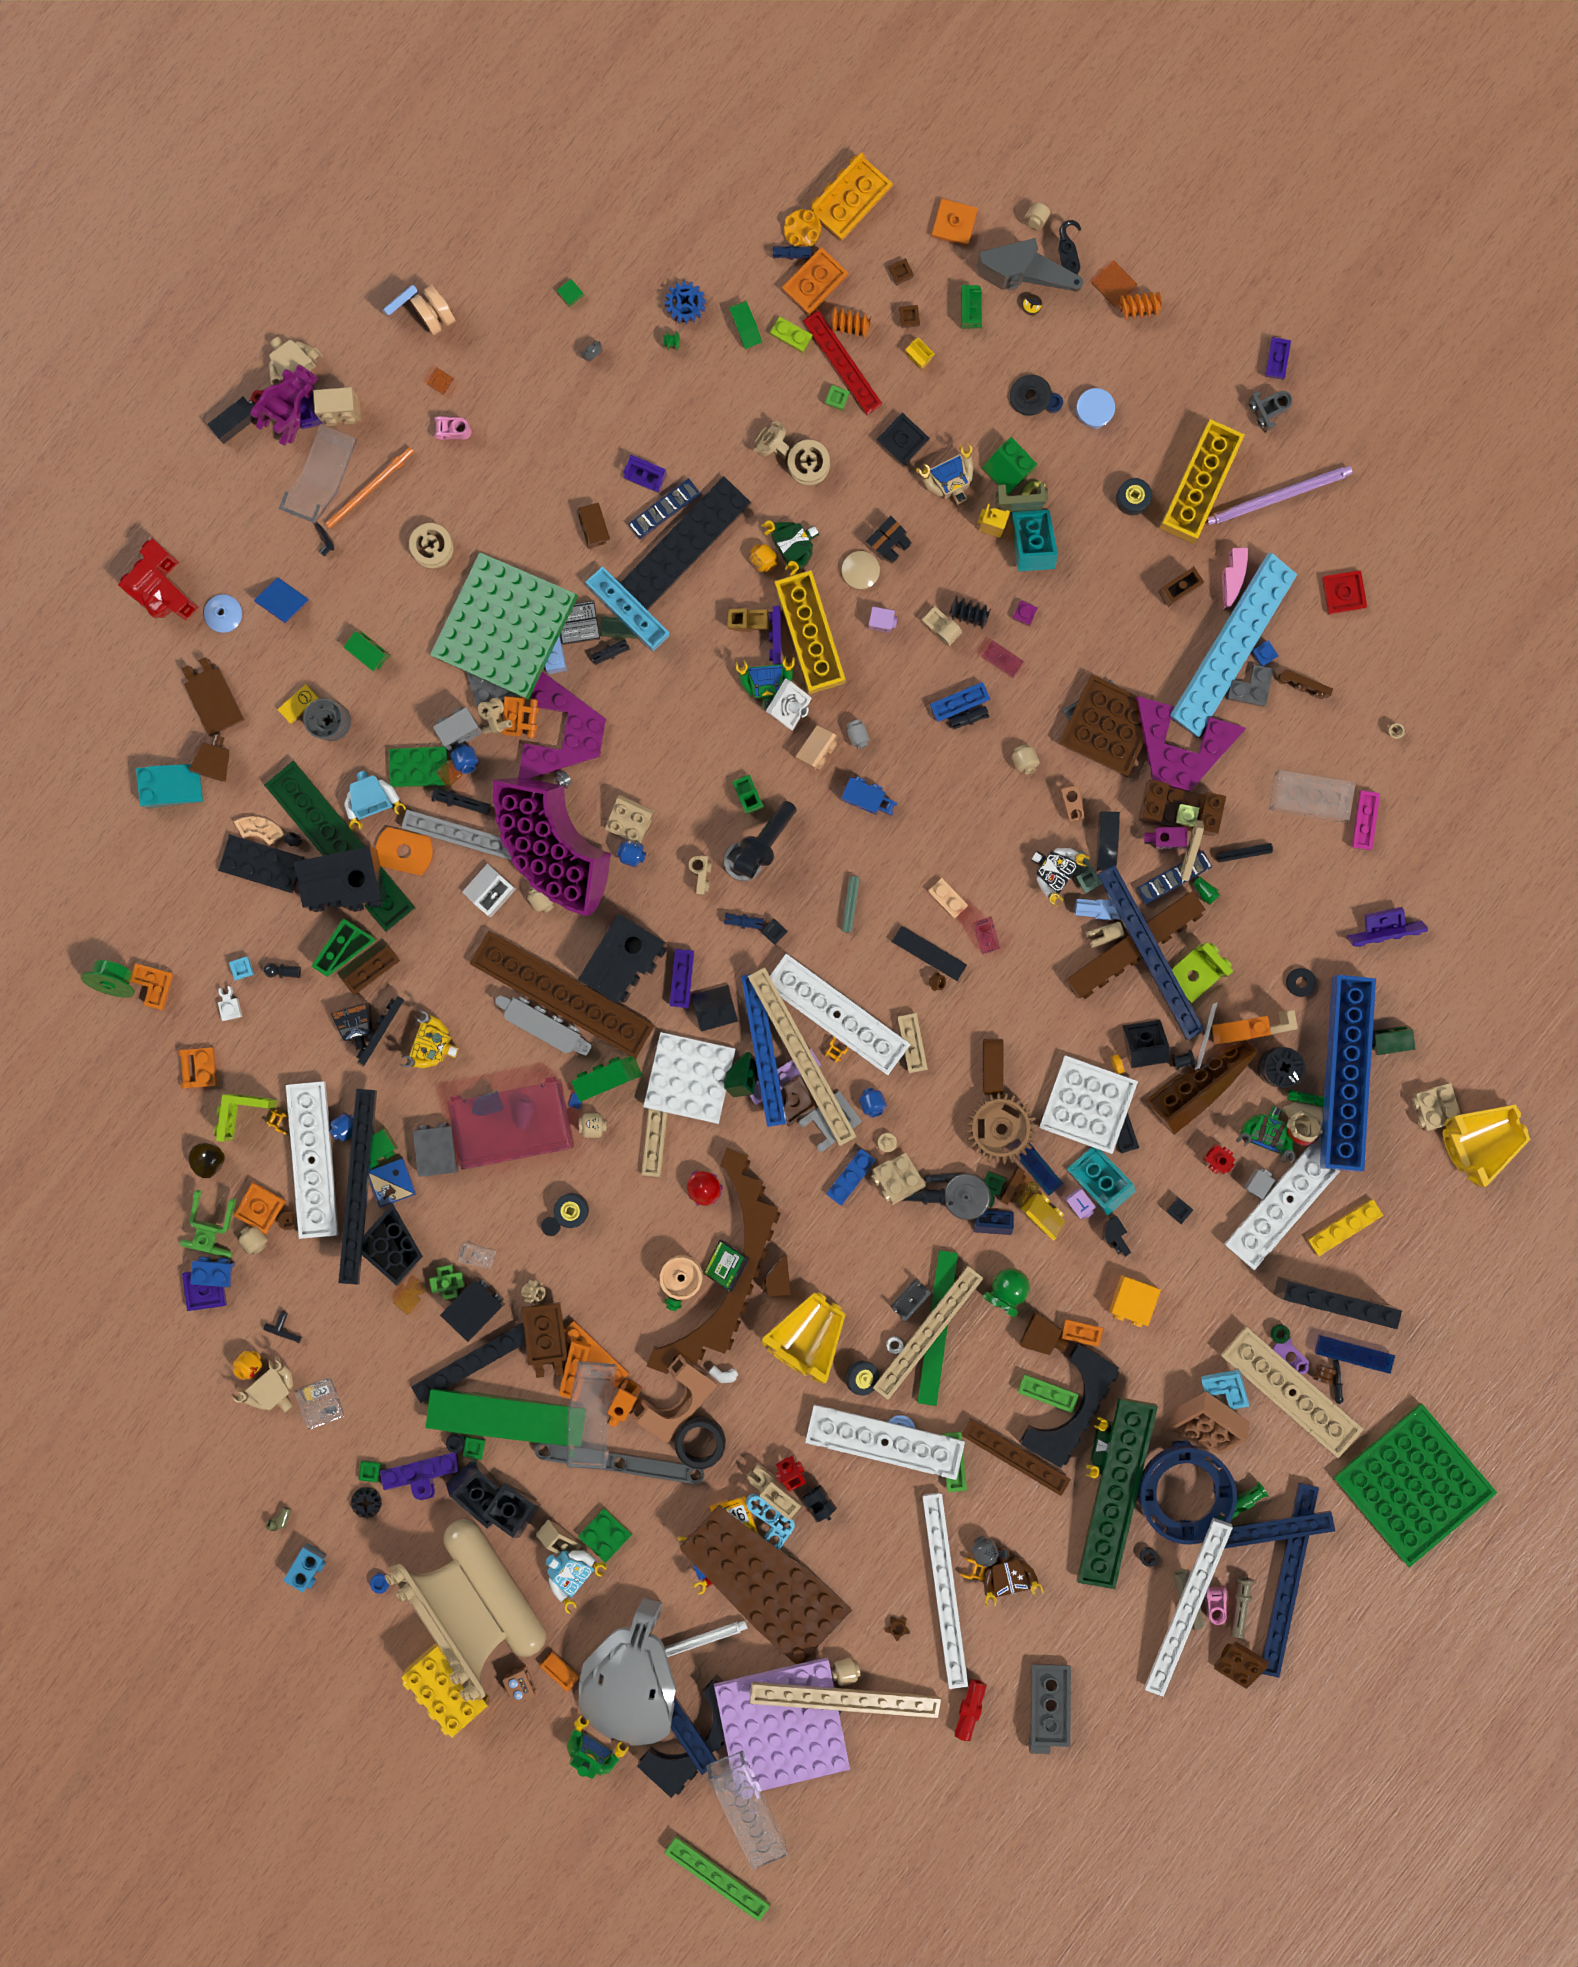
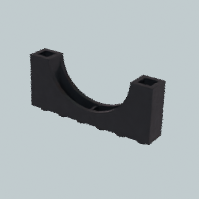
(1337, 1303)
(1058, 1442)
(673, 1770)

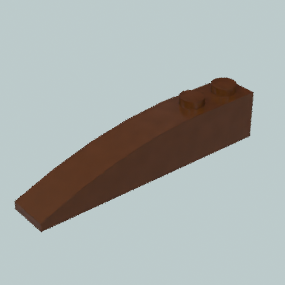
(1195, 1091)

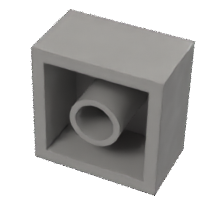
(457, 728)

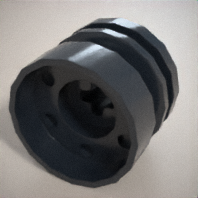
(1270, 1065)

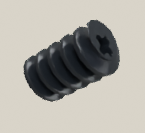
(969, 612)

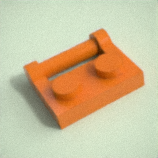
(204, 1067)

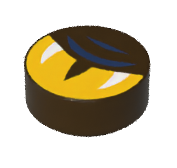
(1032, 304)

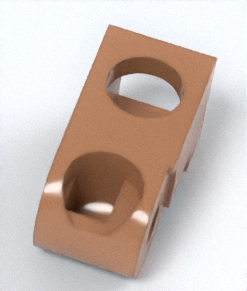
(1072, 803)

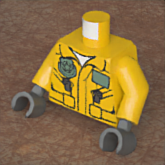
(430, 1043)

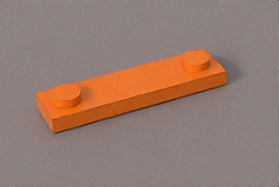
(597, 1352)

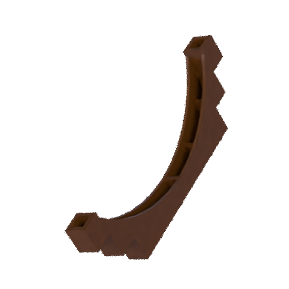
(718, 1329)

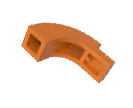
(1241, 1030)

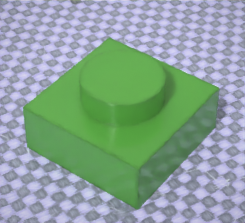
(837, 398)

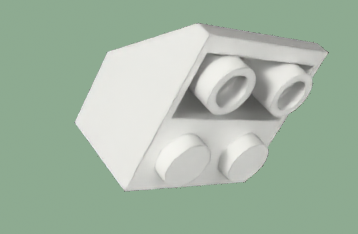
(489, 890)

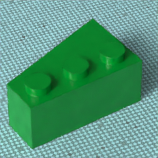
(342, 946)
(605, 1077)

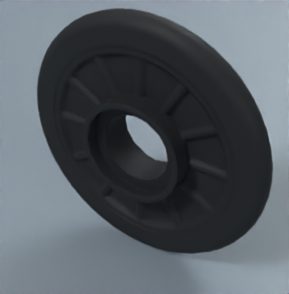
(1035, 405)

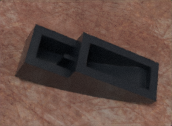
(1107, 839)

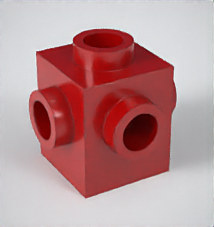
(1212, 1158)
(790, 1473)

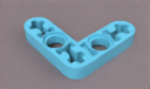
(777, 1528)

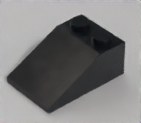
(474, 1490)

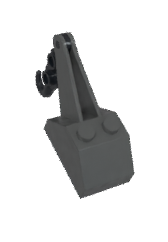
(1020, 262)

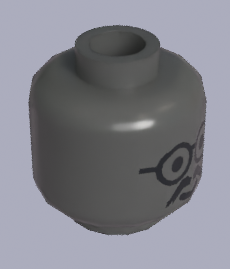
(984, 1551)

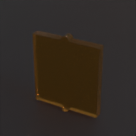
(1114, 283)

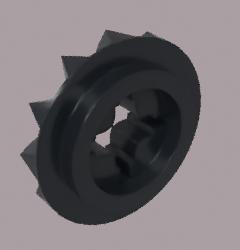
(371, 1495)

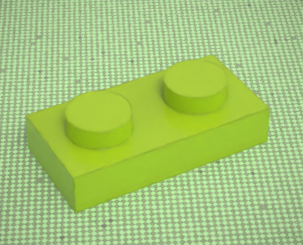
(791, 334)

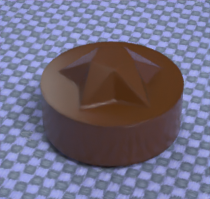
(287, 1220)

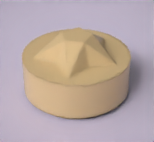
(887, 1142)

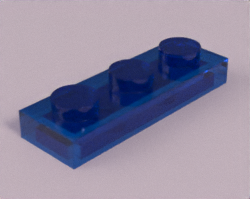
(1040, 1170)

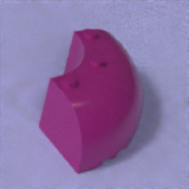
(547, 845)

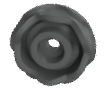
(592, 351)

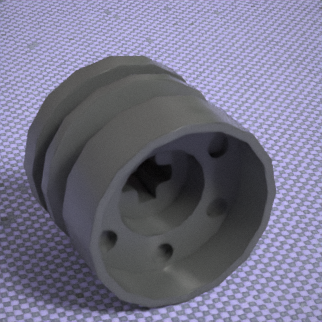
(316, 718)

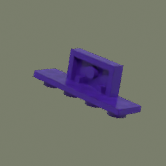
(1385, 926)

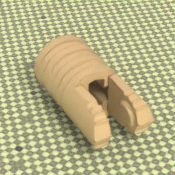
(1110, 933)

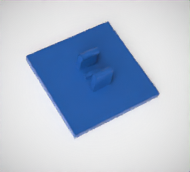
(281, 600)

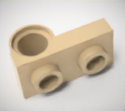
(941, 626)
(702, 884)

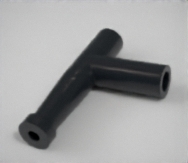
(278, 1328)

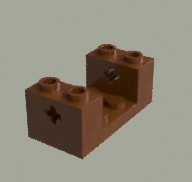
(1160, 803)

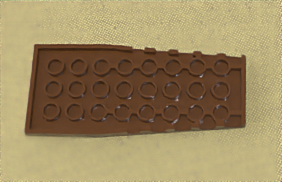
(765, 1585)

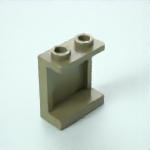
(1020, 502)

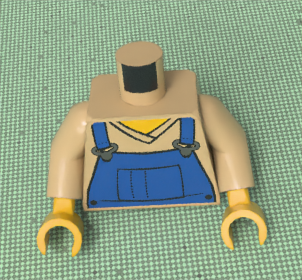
(950, 476)

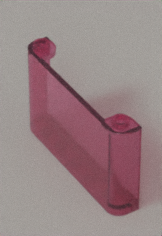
(511, 1124)

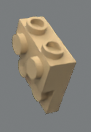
(1435, 1106)
(897, 1179)

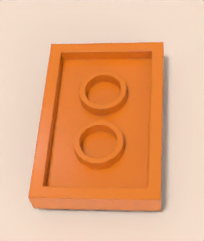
(815, 281)

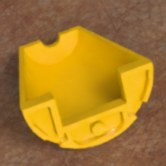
(1485, 1141)
(808, 1337)

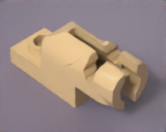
(773, 1491)

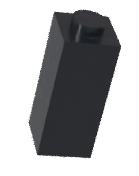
(232, 420)

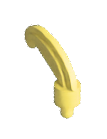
(1030, 487)

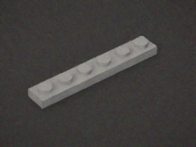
(455, 834)

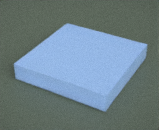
(399, 300)

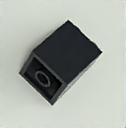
(473, 1309)

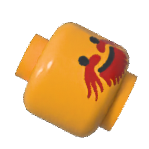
(247, 1365)

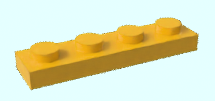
(1345, 1227)

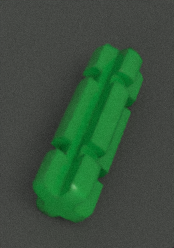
(1305, 1098)

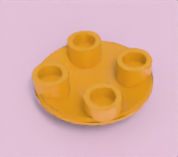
(802, 228)

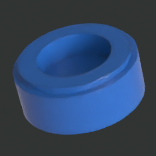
(378, 1583)

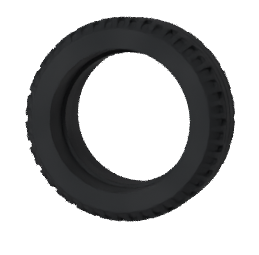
(700, 1463)

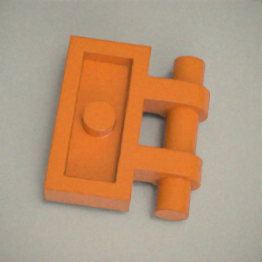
(514, 710)

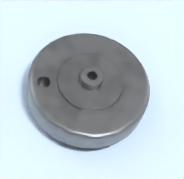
(967, 1196)

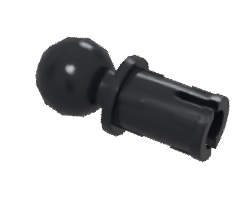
(272, 970)

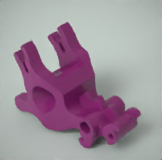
(283, 403)

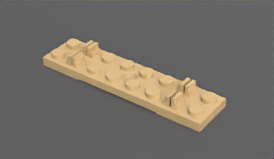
(1275, 1379)

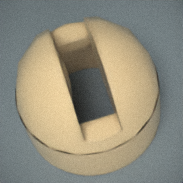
(1399, 727)

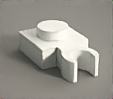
(229, 1007)

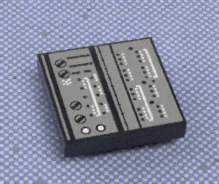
(581, 624)

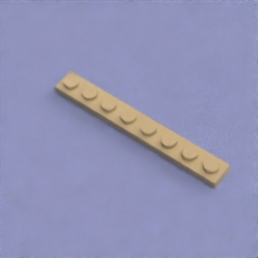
(927, 1332)

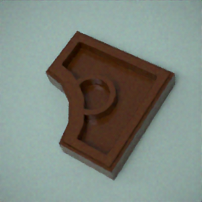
(797, 1100)

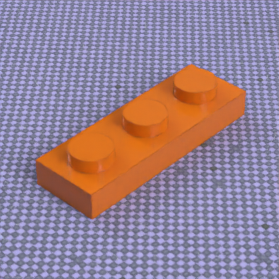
(578, 1352)

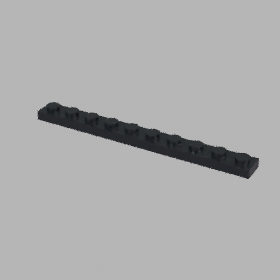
(357, 1186)

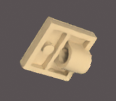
(629, 819)

